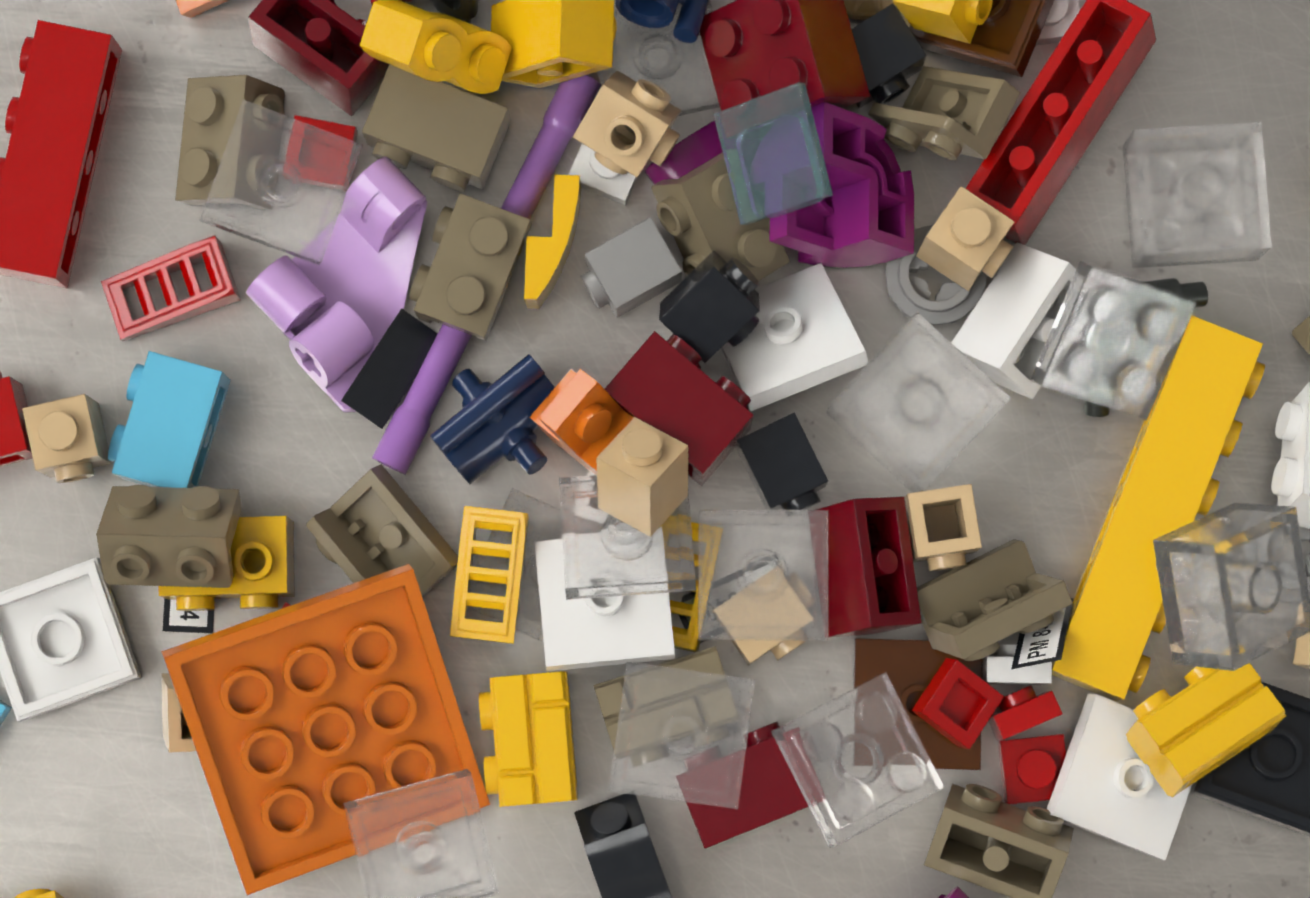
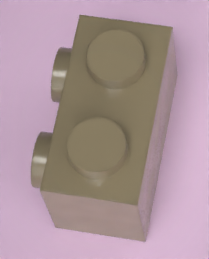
(436, 129)
(999, 844)

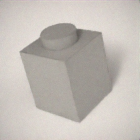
(630, 269)

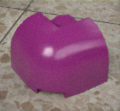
(871, 202)

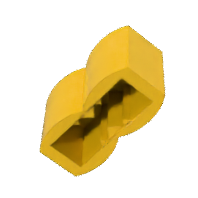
(435, 46)

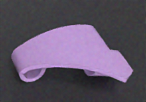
(349, 300)

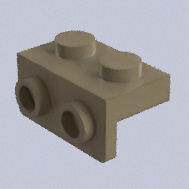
(949, 114)
(207, 124)
(705, 219)
(470, 266)
(380, 530)
(168, 536)
(988, 601)

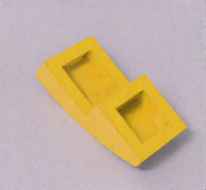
(549, 254)

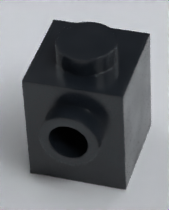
(887, 55)
(713, 305)
(782, 465)

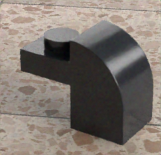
(621, 850)

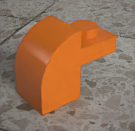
(581, 417)

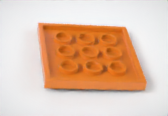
(317, 714)

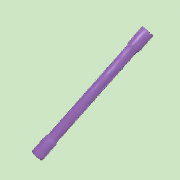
(413, 417)

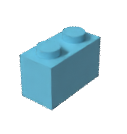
(168, 423)

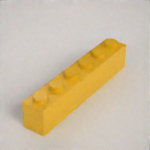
(1157, 493)

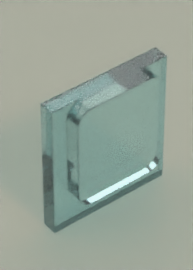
(773, 154)

